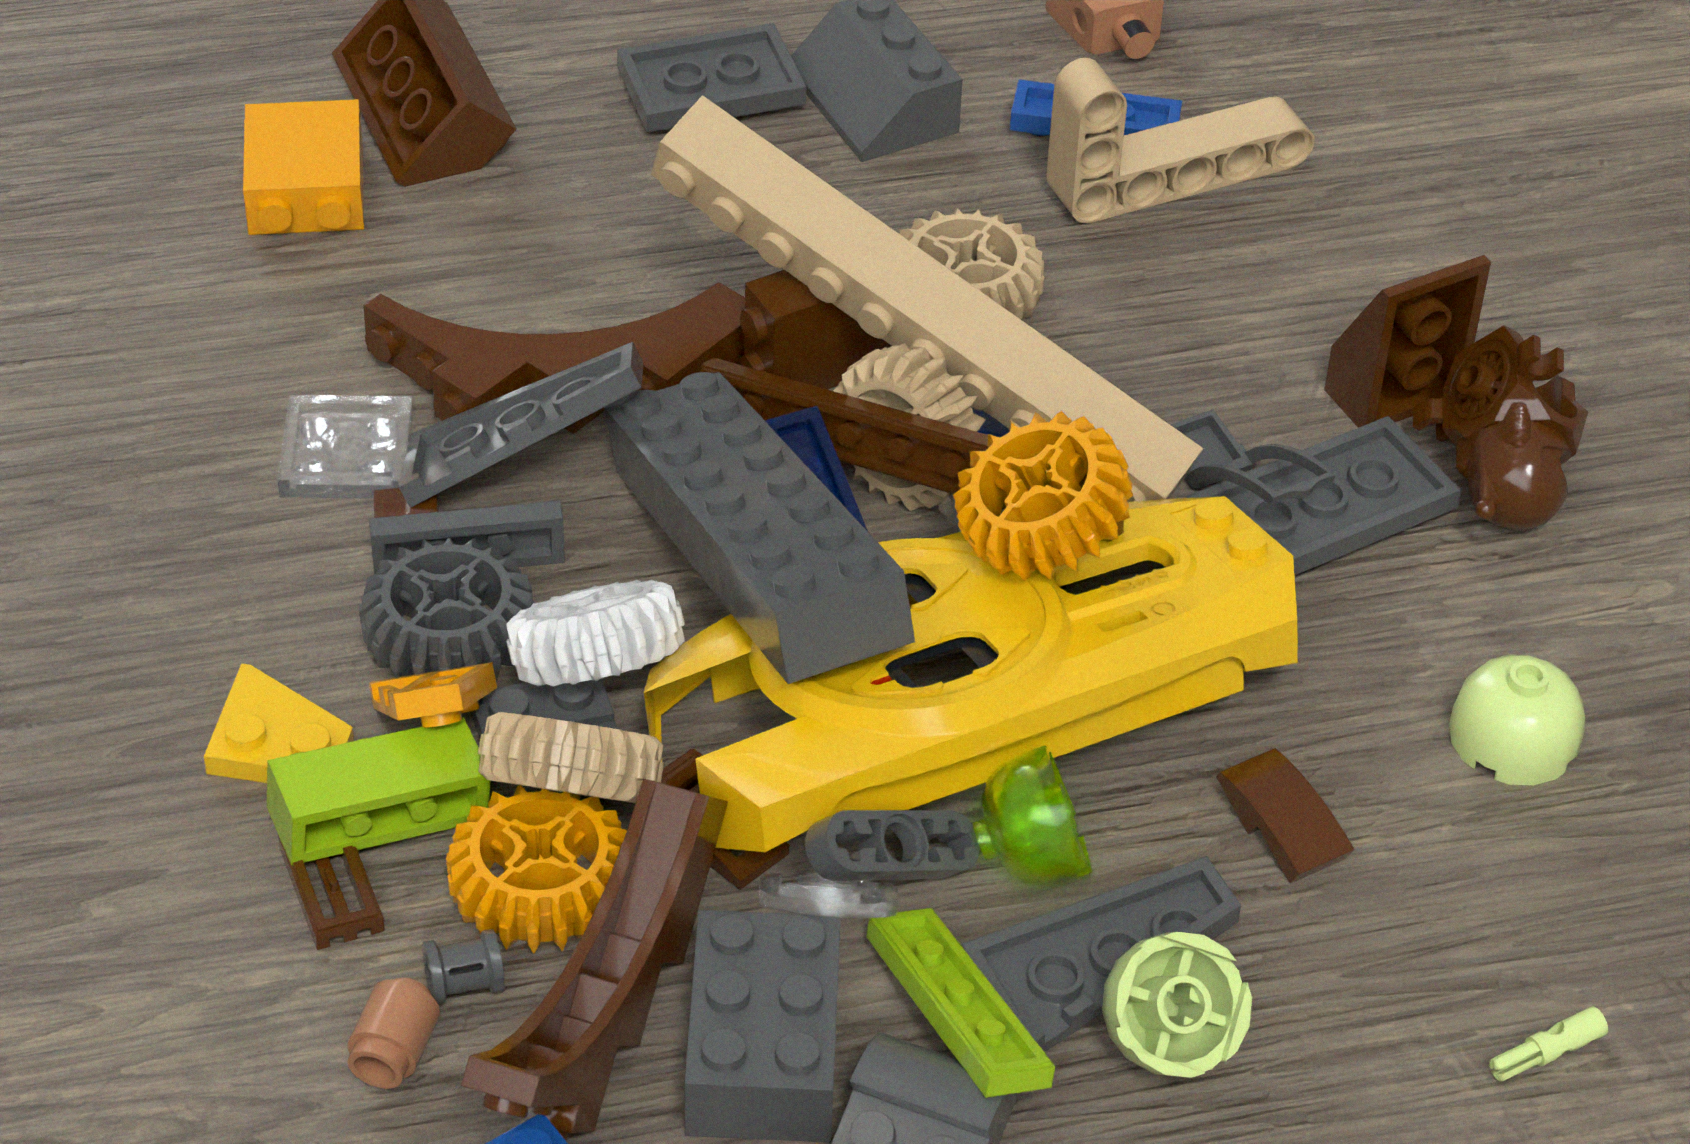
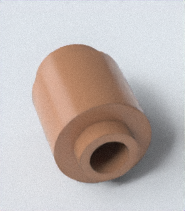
(392, 1032)

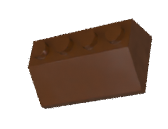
(422, 91)

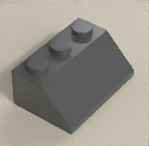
(878, 79)

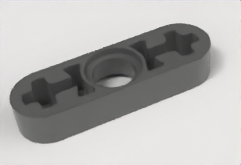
(873, 859)

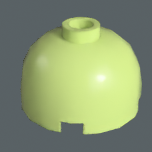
(1518, 720)
(1177, 1004)

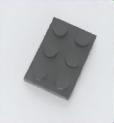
(735, 69)

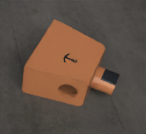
(1110, 24)

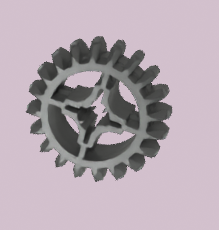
(445, 597)

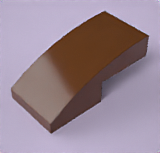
(1288, 811)

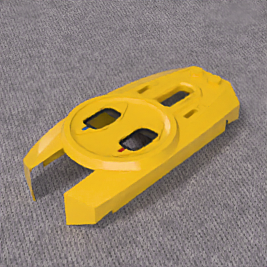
(887, 745)

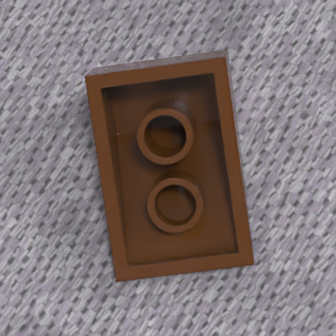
(1406, 343)

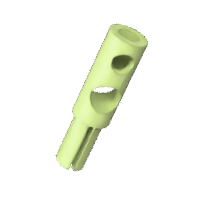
(1549, 1045)

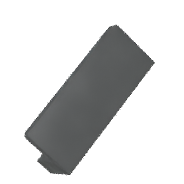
(521, 531)

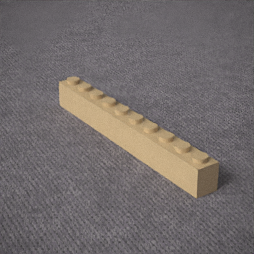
(903, 291)

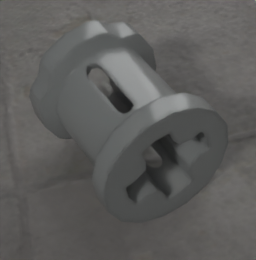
(481, 951)

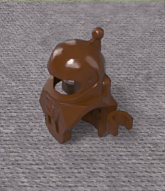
(1507, 429)

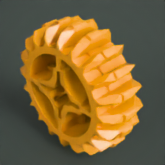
(1046, 510)
(538, 845)

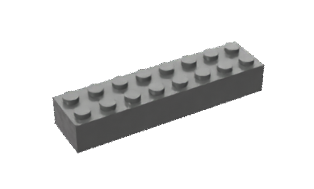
(760, 527)

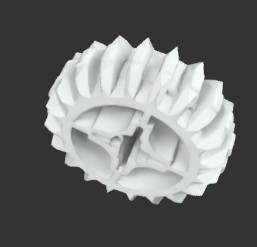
(595, 632)

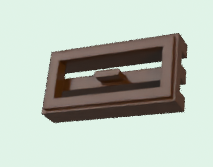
(343, 922)

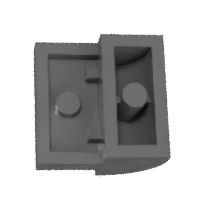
(918, 1098)

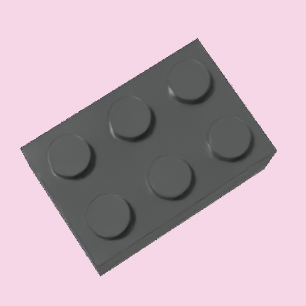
(762, 1026)

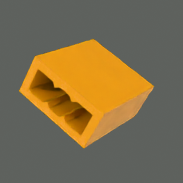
(303, 167)

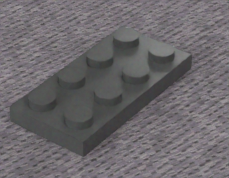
(1378, 491)

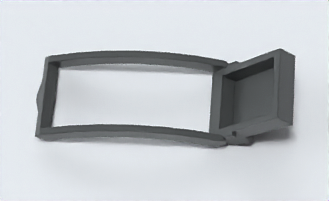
(1229, 461)

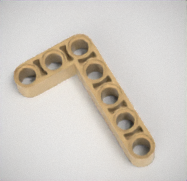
(1112, 174)

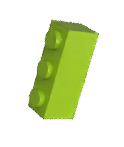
(375, 790)

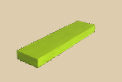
(960, 1003)

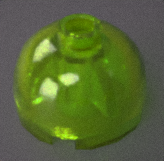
(1032, 822)

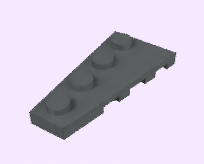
(501, 427)
(1058, 962)

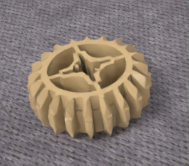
(986, 255)
(915, 385)
(568, 756)

